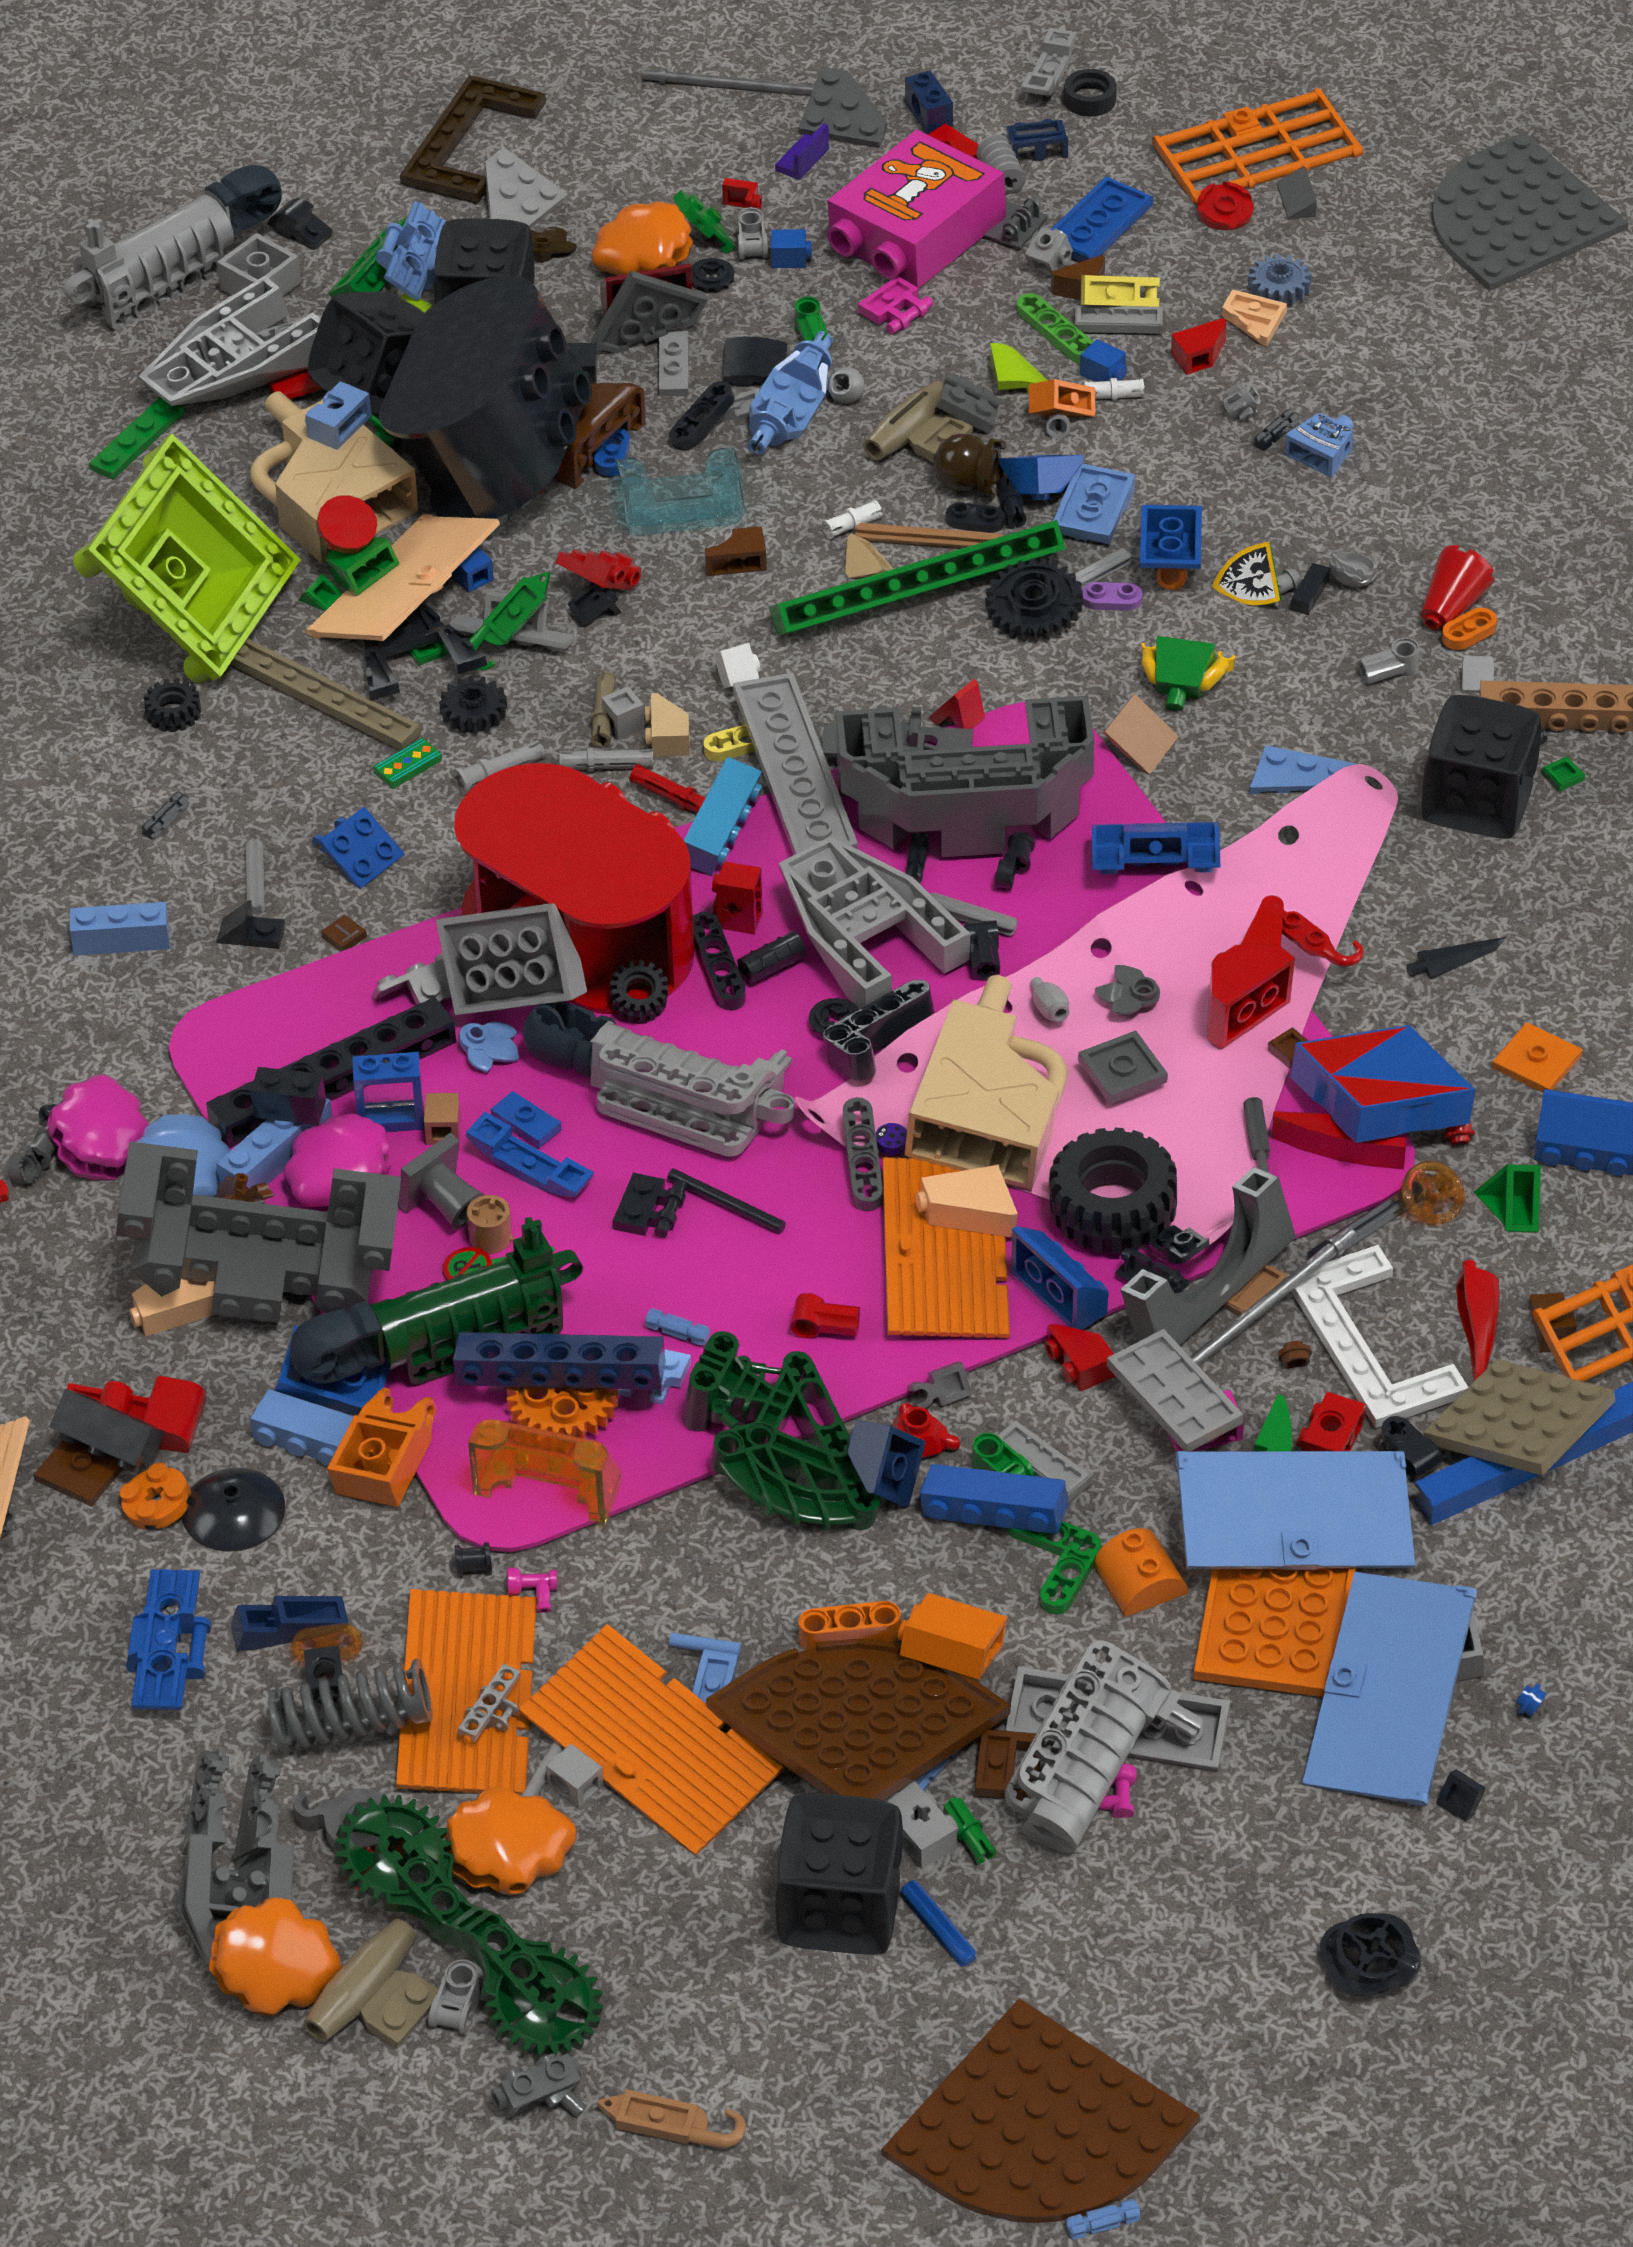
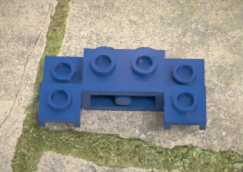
(1155, 843)

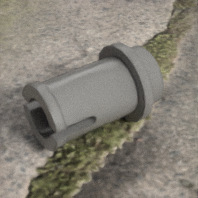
(1288, 580)

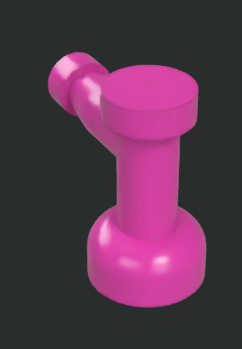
(542, 1582)
(1120, 1801)

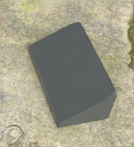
(1298, 195)

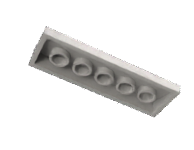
(1038, 1689)

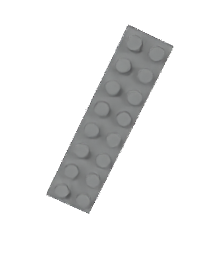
(793, 761)

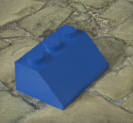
(1585, 1132)
(1057, 1278)

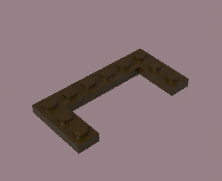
(426, 166)

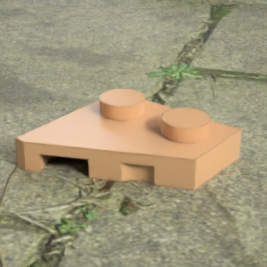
(1254, 315)

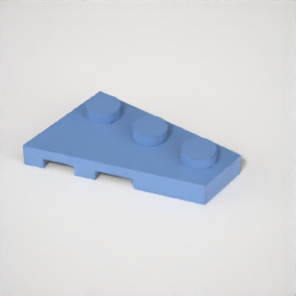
(1292, 770)

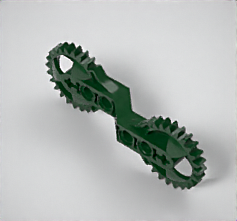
(408, 1853)

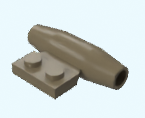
(916, 423)
(373, 1987)

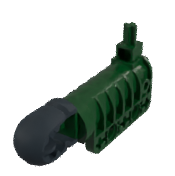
(425, 1323)

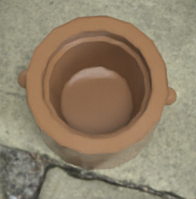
(489, 1223)

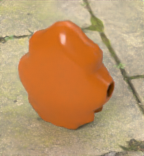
(643, 239)
(508, 1840)
(272, 1956)

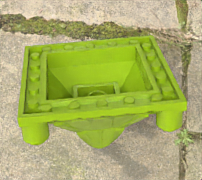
(190, 558)

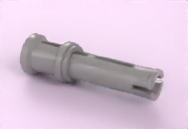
(468, 777)

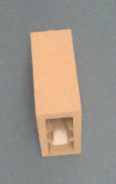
(968, 1201)
(174, 1309)

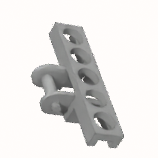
(499, 1700)

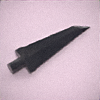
(1445, 959)

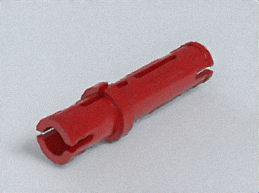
(685, 797)

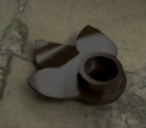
(551, 241)

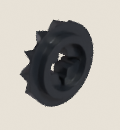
(712, 266)
(835, 1007)

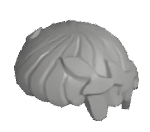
(1352, 568)

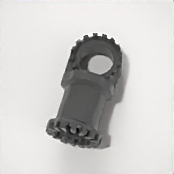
(34, 1159)

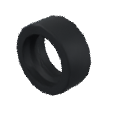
(1086, 105)

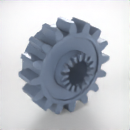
(1280, 279)

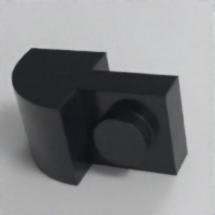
(298, 221)

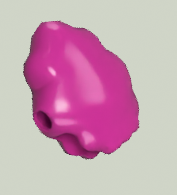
(96, 1127)
(338, 1143)

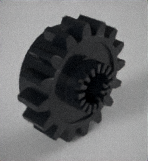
(473, 705)

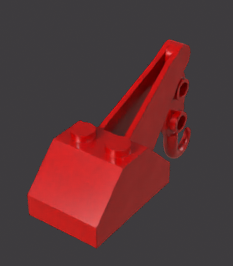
(1257, 975)

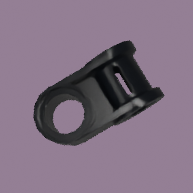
(1420, 1453)

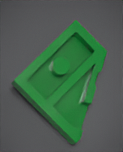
(705, 219)

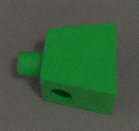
(363, 568)

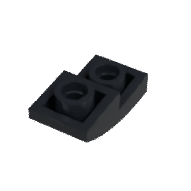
(1177, 1245)

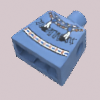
(1321, 442)

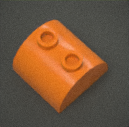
(1138, 1571)

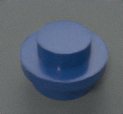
(1530, 1699)

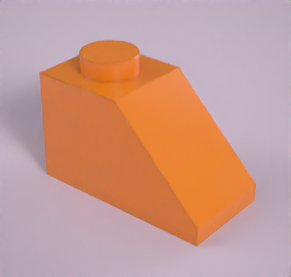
(1061, 397)

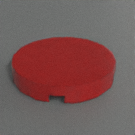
(1225, 206)
(346, 524)

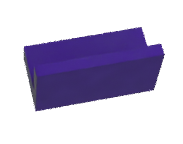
(804, 153)

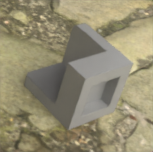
(626, 712)

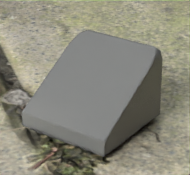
(1476, 669)

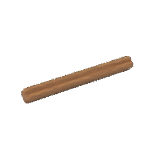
(921, 535)

